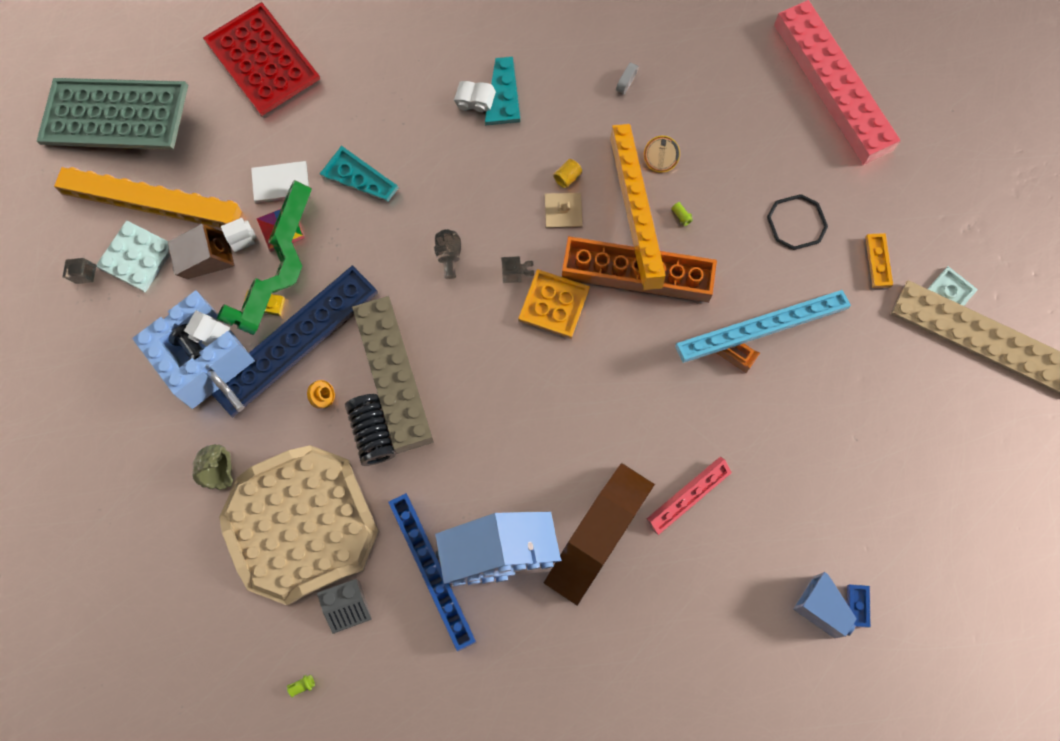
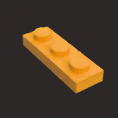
(879, 260)

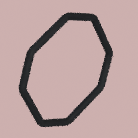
(802, 245)

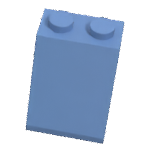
(826, 607)

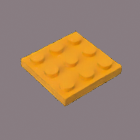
(554, 303)

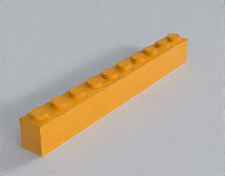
(146, 198)
(637, 208)

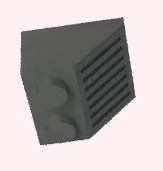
(344, 606)

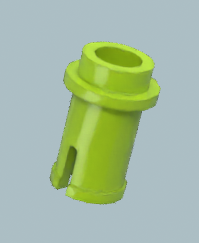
(684, 217)
(301, 685)

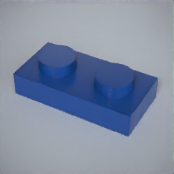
(859, 602)

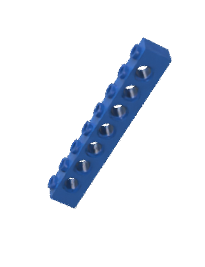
(431, 572)

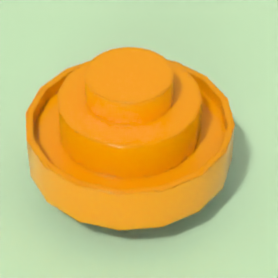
(320, 394)

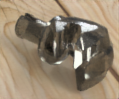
(447, 251)

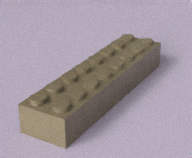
(392, 375)

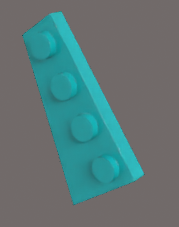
(505, 102)
(356, 174)

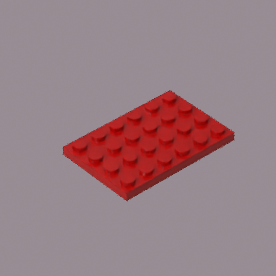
(261, 58)

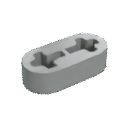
(627, 78)

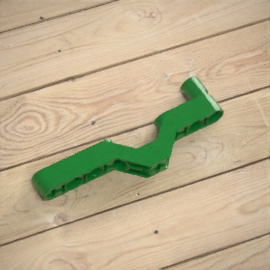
(287, 272)

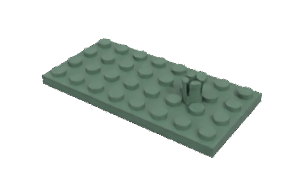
(113, 113)

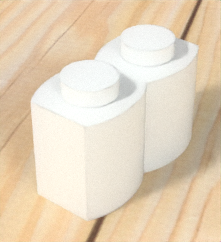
(474, 96)
(239, 234)
(205, 328)

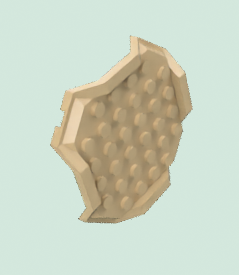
(297, 524)

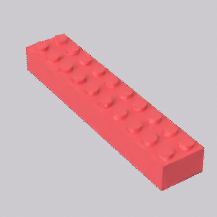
(836, 82)

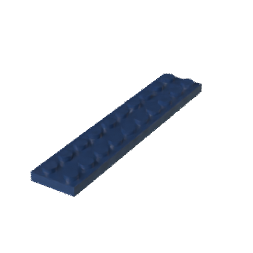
(298, 337)

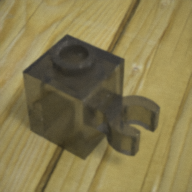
(513, 269)

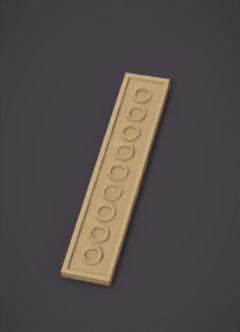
(979, 335)

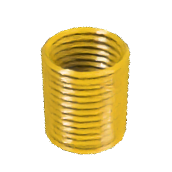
(567, 173)

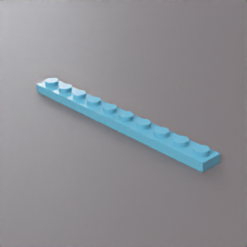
(762, 326)

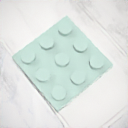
(135, 256)

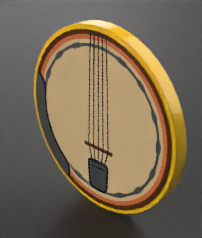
(661, 153)

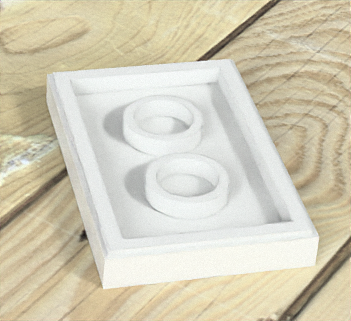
(274, 181)

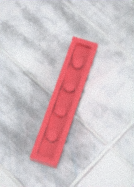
(689, 495)

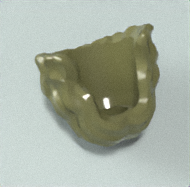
(213, 467)

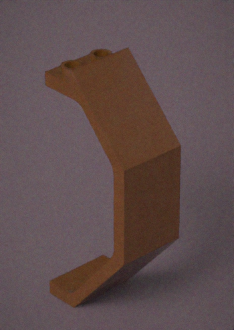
(598, 533)

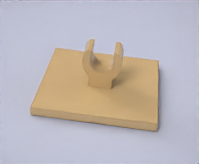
(563, 210)

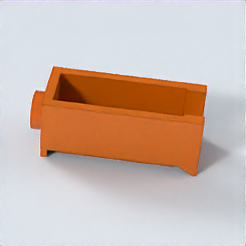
(737, 360)

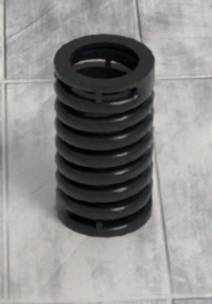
(369, 423)

